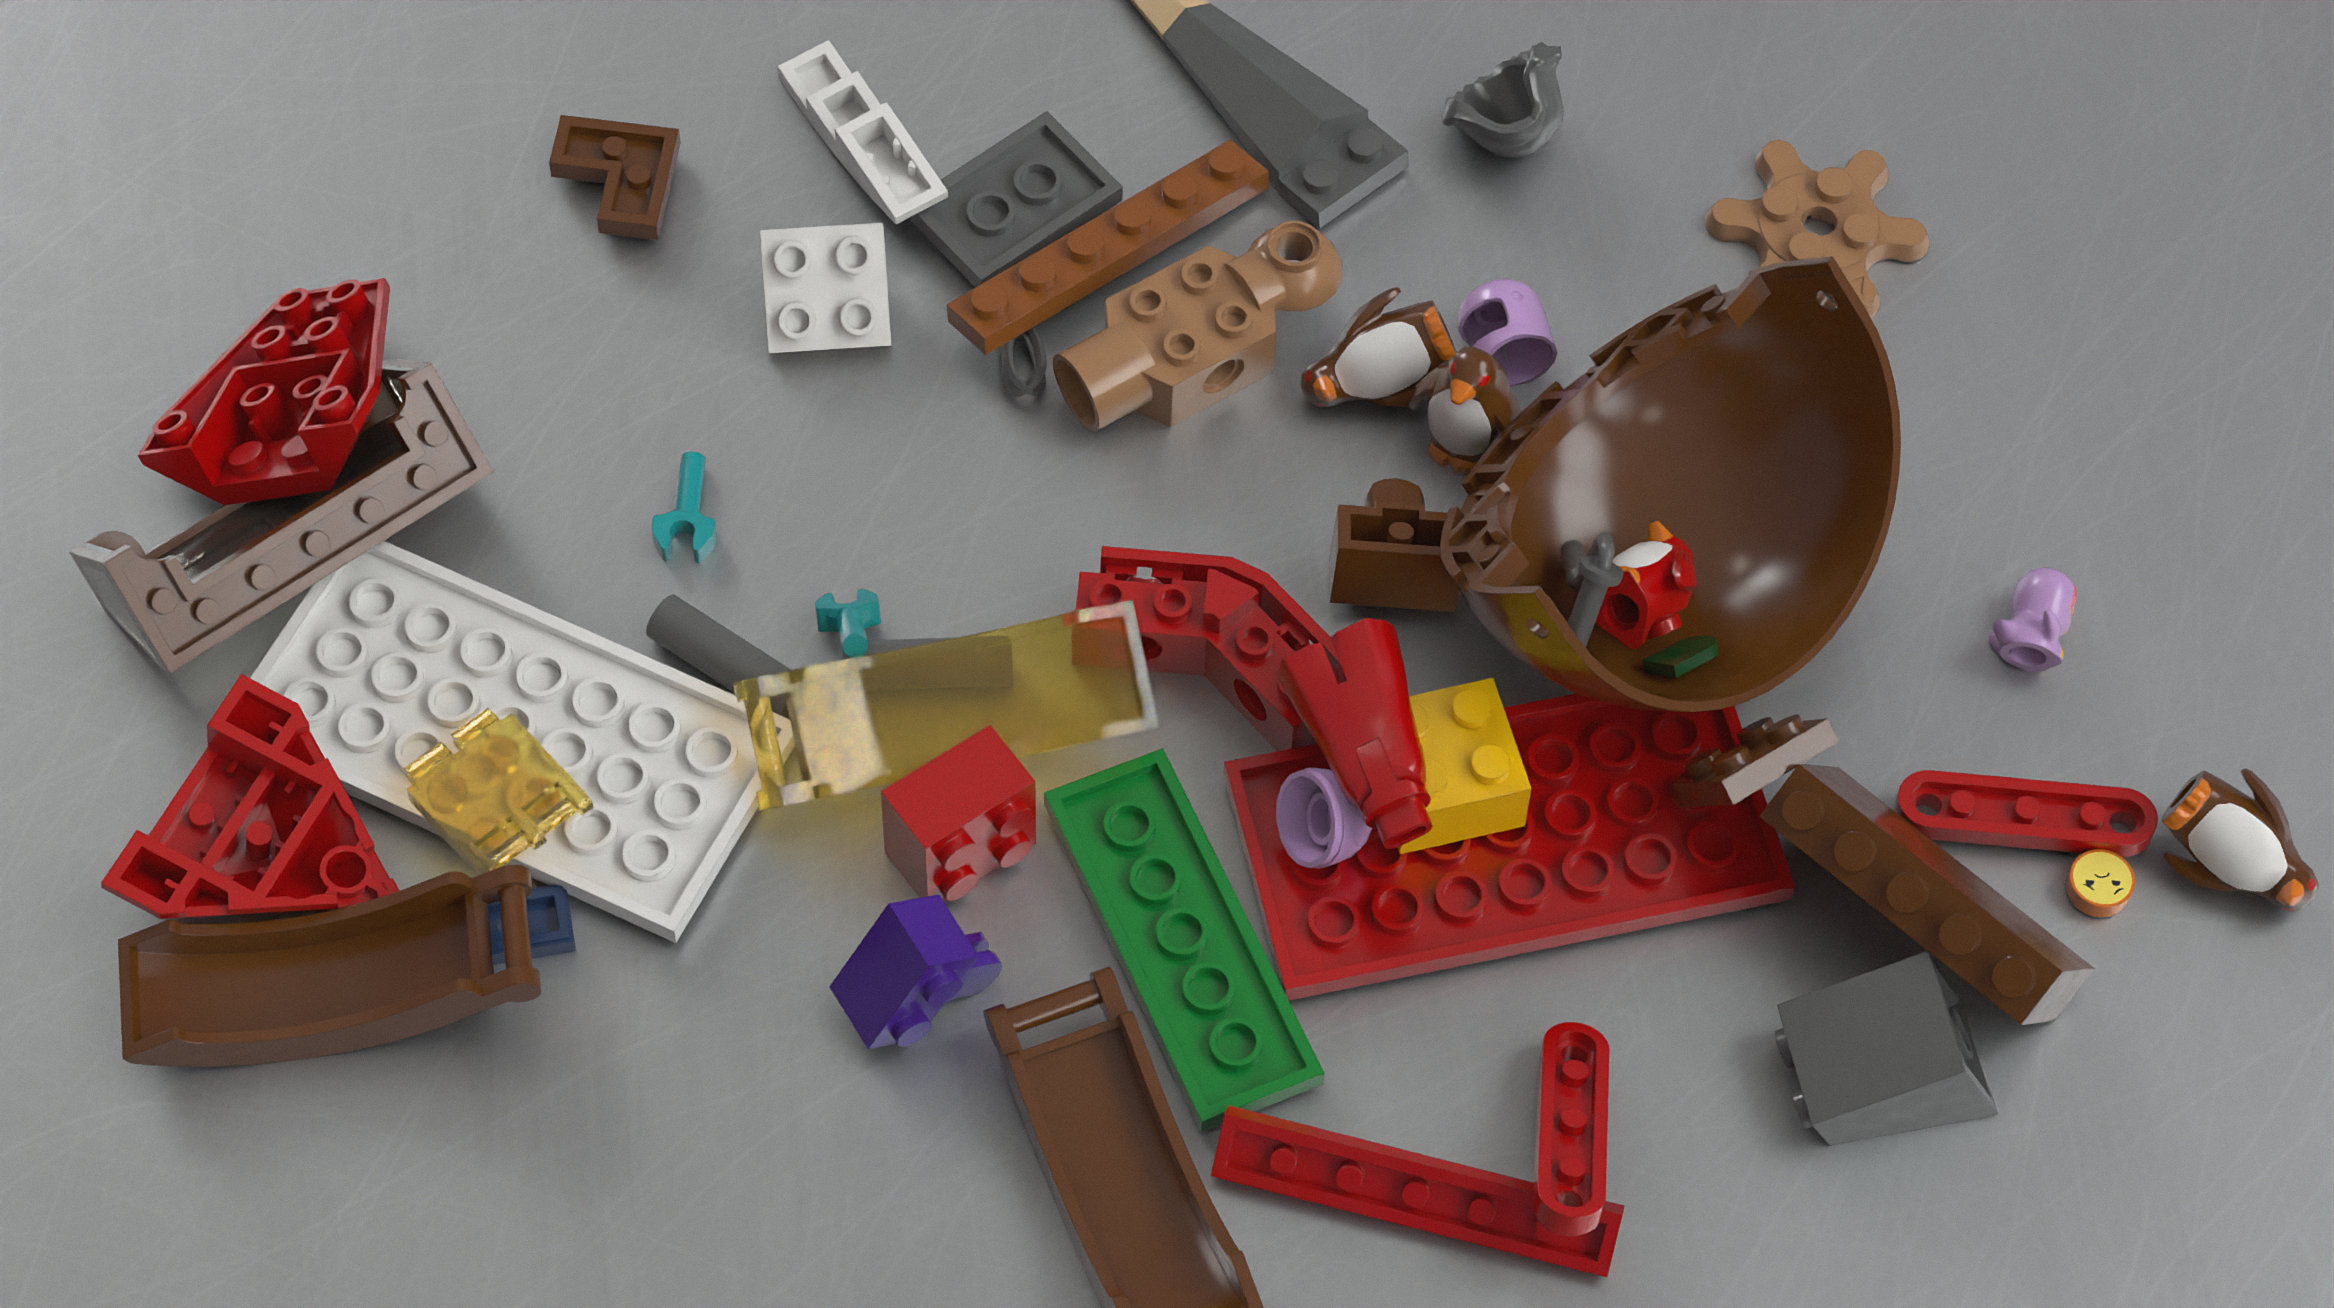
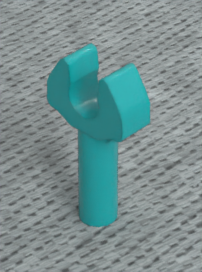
(686, 514)
(849, 619)

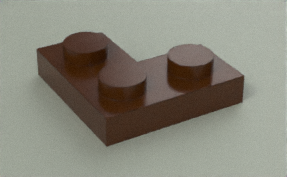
(630, 160)

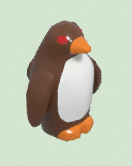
(1380, 355)
(1466, 407)
(2238, 841)

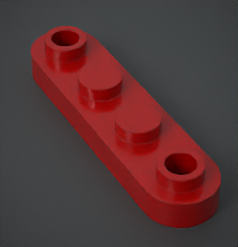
(2027, 812)
(1571, 1129)

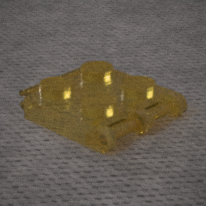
(494, 792)

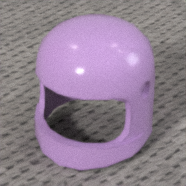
(1511, 316)

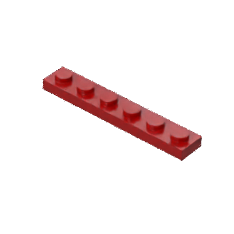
(1403, 1189)

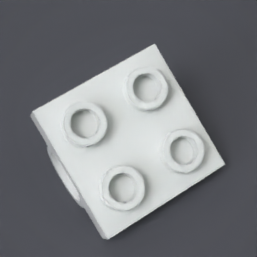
(825, 287)

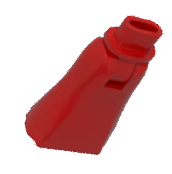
(1364, 725)

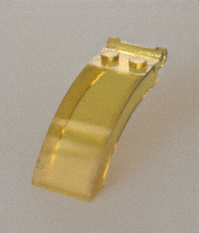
(892, 711)

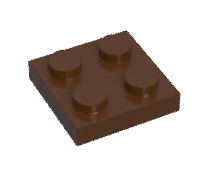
(1761, 756)

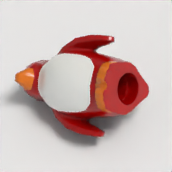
(1652, 590)

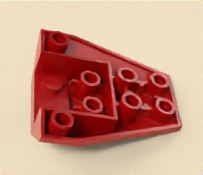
(281, 400)

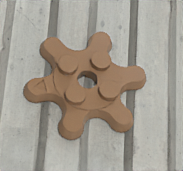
(1833, 196)

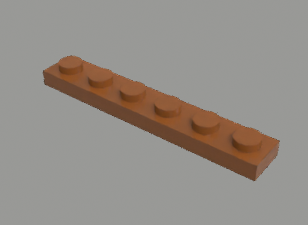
(1107, 247)

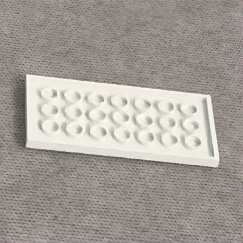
(410, 652)

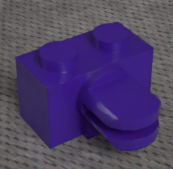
(909, 969)

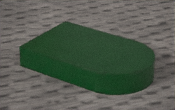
(1682, 656)

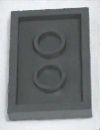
(1017, 199)

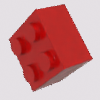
(960, 816)

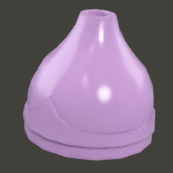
(1318, 819)

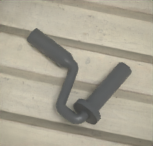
(1591, 578)

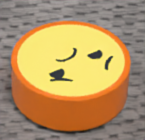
(2100, 883)

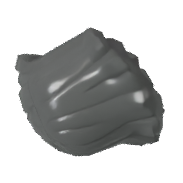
(1512, 107)

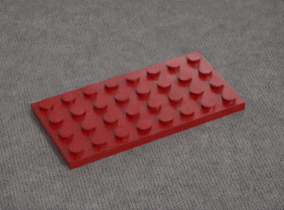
(1594, 861)

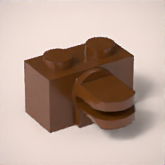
(1390, 552)

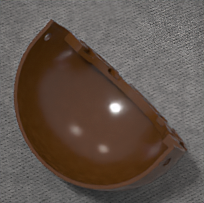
(1744, 429)

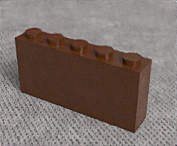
(1927, 893)

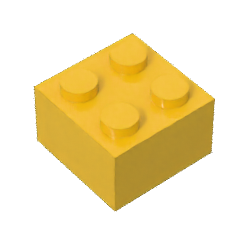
(1470, 765)

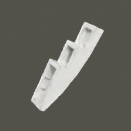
(862, 132)

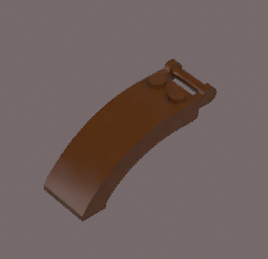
(324, 977)
(1118, 1156)

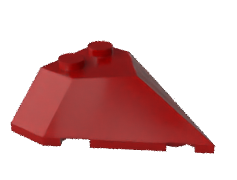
(253, 824)

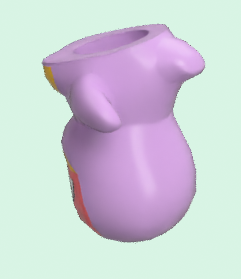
(2040, 615)

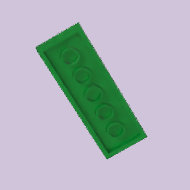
(1183, 939)

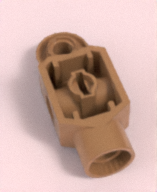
(1196, 329)

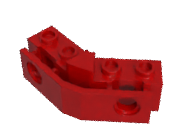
(1213, 622)

